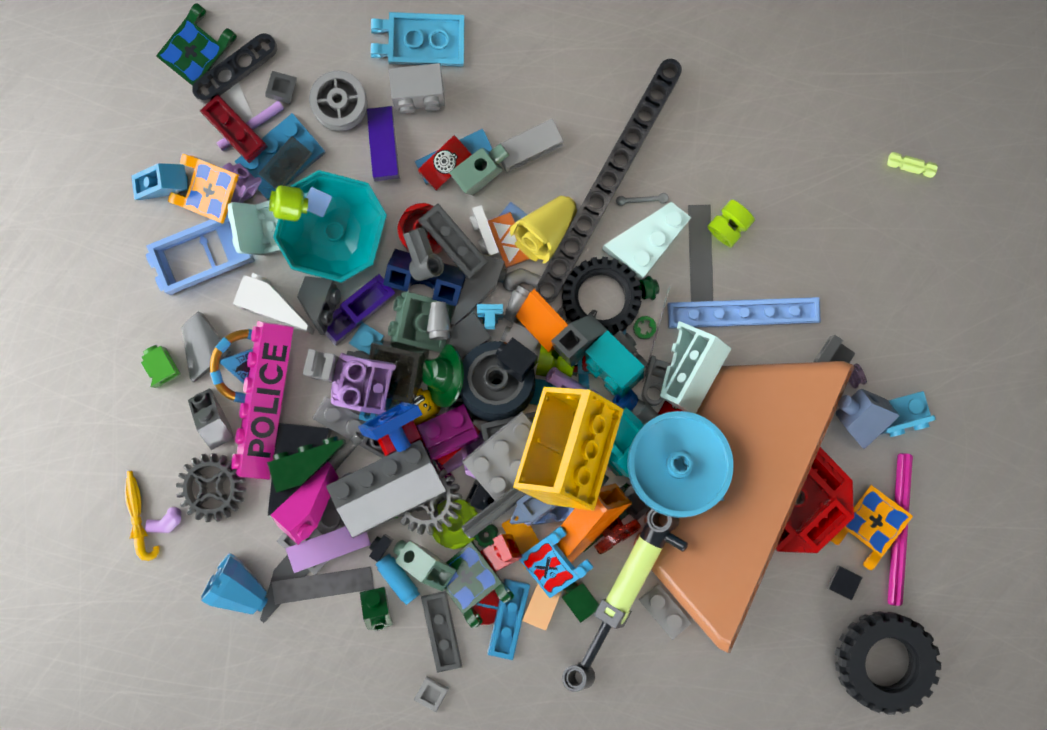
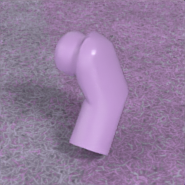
(167, 523)

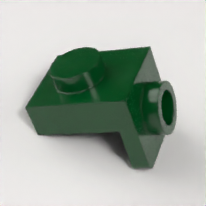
(375, 609)

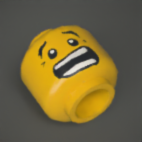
(426, 405)

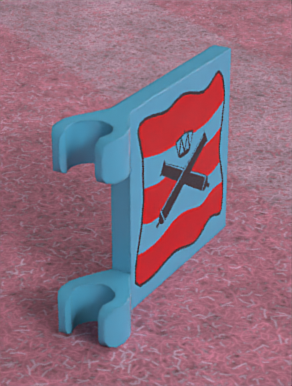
(551, 566)

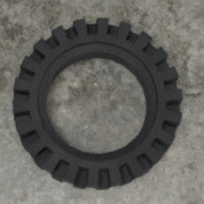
(607, 268)

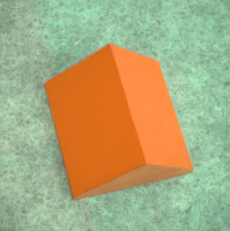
(540, 319)

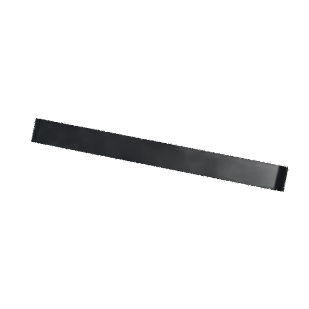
(612, 169)

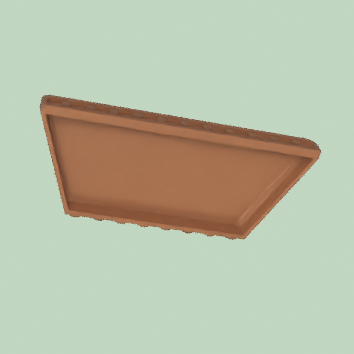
(774, 429)

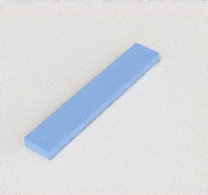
(744, 312)

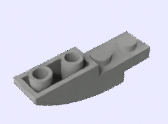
(345, 423)

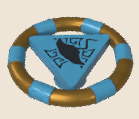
(235, 364)

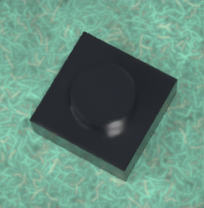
(380, 546)

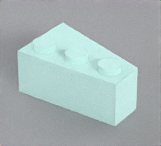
(648, 239)
(693, 367)

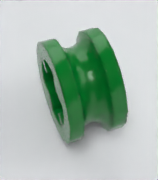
(652, 324)

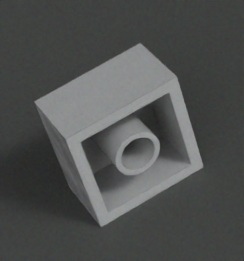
(417, 88)

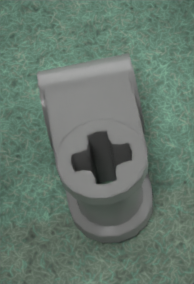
(654, 378)

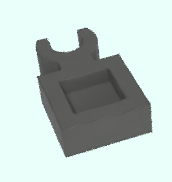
(629, 343)

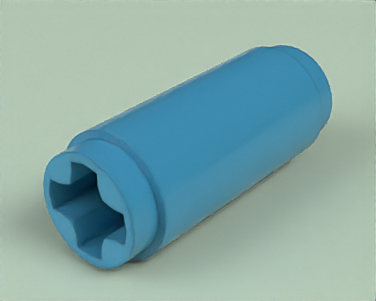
(397, 579)

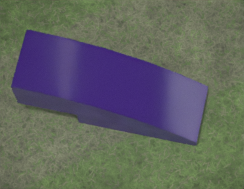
(382, 143)
(358, 309)

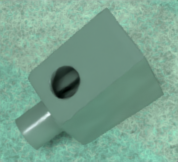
(470, 173)
(423, 564)

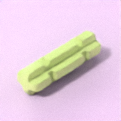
(912, 164)

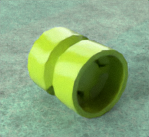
(737, 217)
(552, 359)

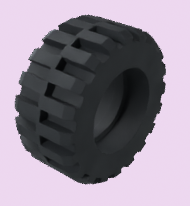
(920, 671)

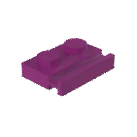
(448, 432)

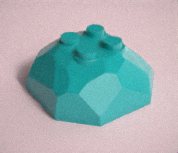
(340, 241)

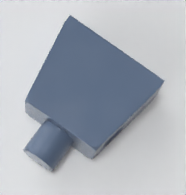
(865, 415)

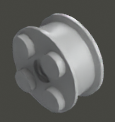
(339, 115)

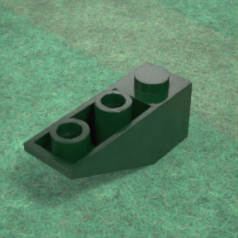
(295, 469)

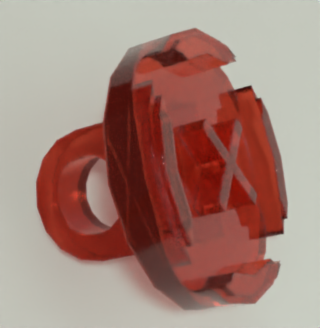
(616, 533)

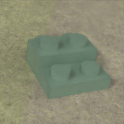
(412, 322)

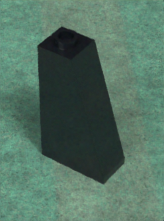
(289, 439)

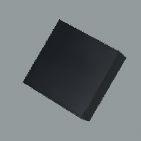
(844, 582)

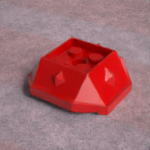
(823, 508)

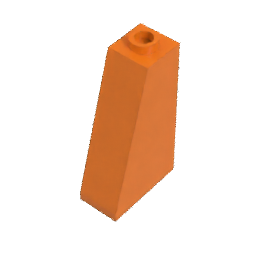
(586, 525)

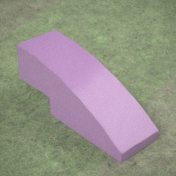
(325, 548)

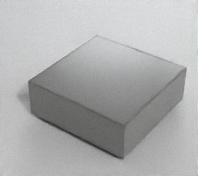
(431, 694)

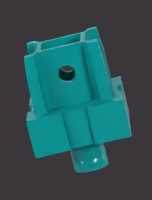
(627, 430)

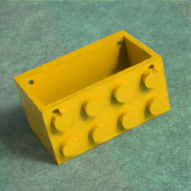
(568, 448)

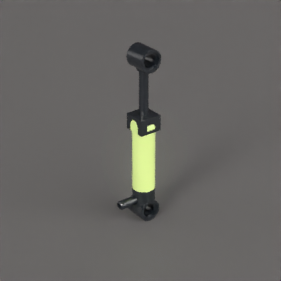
(616, 607)

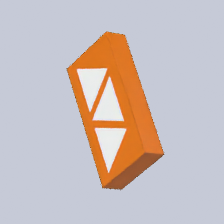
(505, 243)

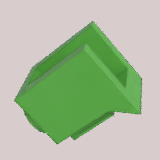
(159, 365)

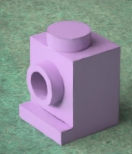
(246, 183)

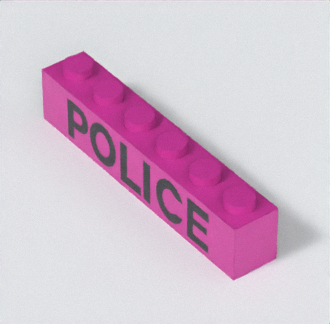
(263, 399)

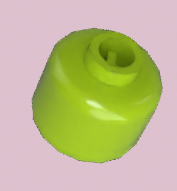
(288, 203)

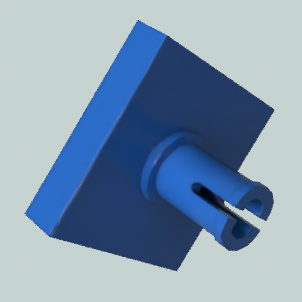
(391, 423)

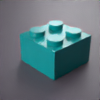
(613, 365)

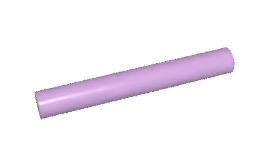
(256, 121)

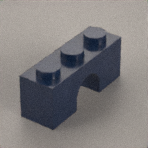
(446, 286)

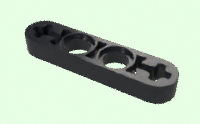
(232, 65)

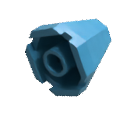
(234, 588)

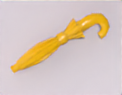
(134, 502)

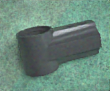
(424, 262)

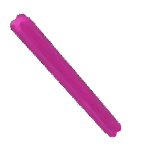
(899, 546)

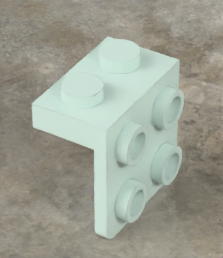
(253, 228)

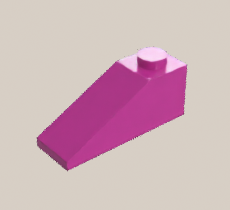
(305, 507)

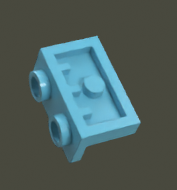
(912, 411)

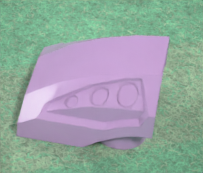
(361, 384)

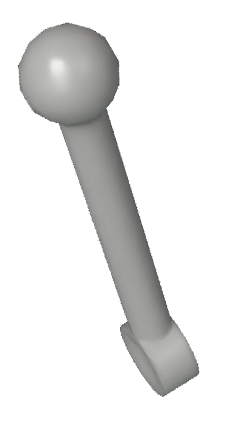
(662, 198)

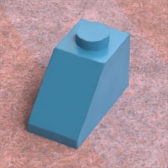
(159, 181)

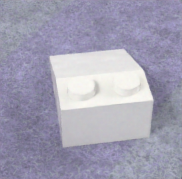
(262, 299)

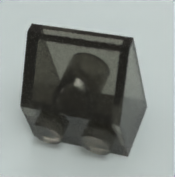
(408, 372)

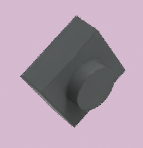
(281, 87)

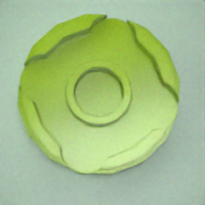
(453, 536)

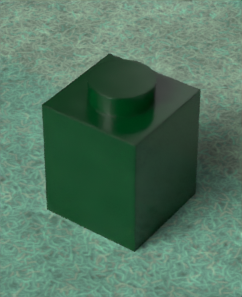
(580, 600)

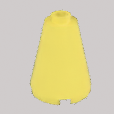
(544, 228)

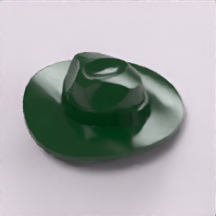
(444, 376)

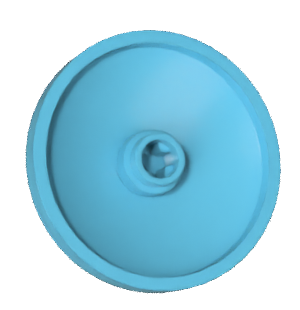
(680, 464)

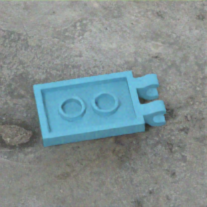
(420, 39)

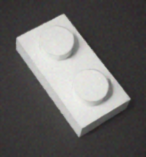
(480, 223)

